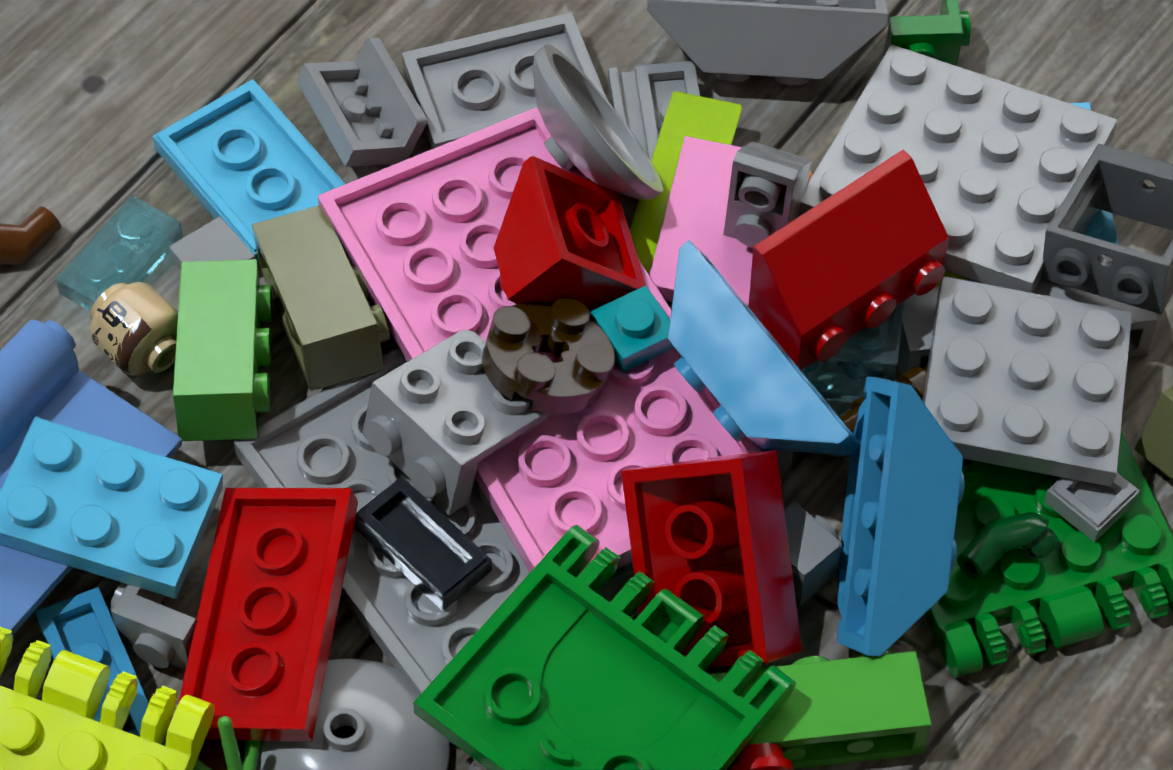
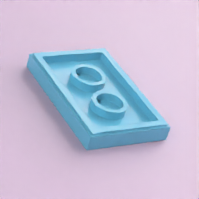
(245, 160)

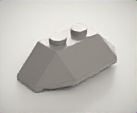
(770, 36)

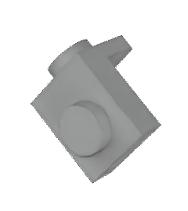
(150, 629)

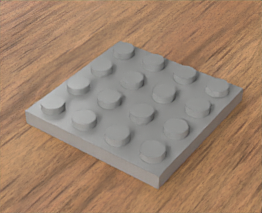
(985, 150)

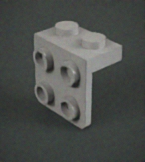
(444, 418)

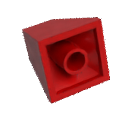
(565, 240)

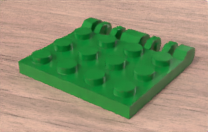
(1059, 584)
(586, 687)

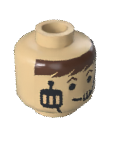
(135, 328)

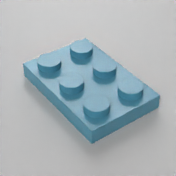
(106, 507)

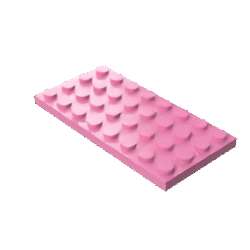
(430, 263)

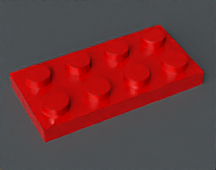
(270, 609)

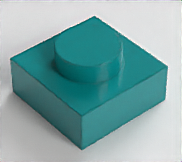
(634, 327)

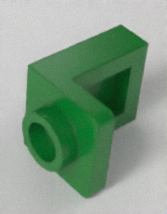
(932, 34)

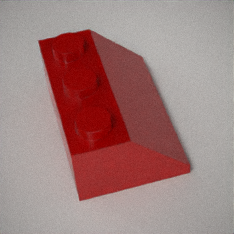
(848, 262)
(720, 545)

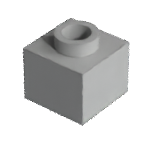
(812, 550)

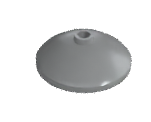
(588, 129)
(380, 709)

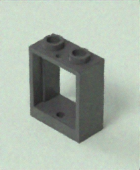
(1113, 184)

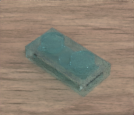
(120, 252)

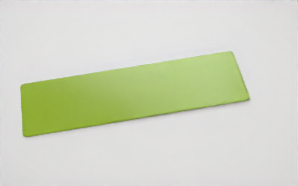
(689, 117)

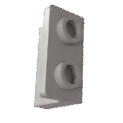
(364, 107)

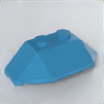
(746, 367)
(896, 518)

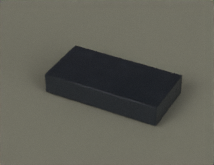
(422, 543)

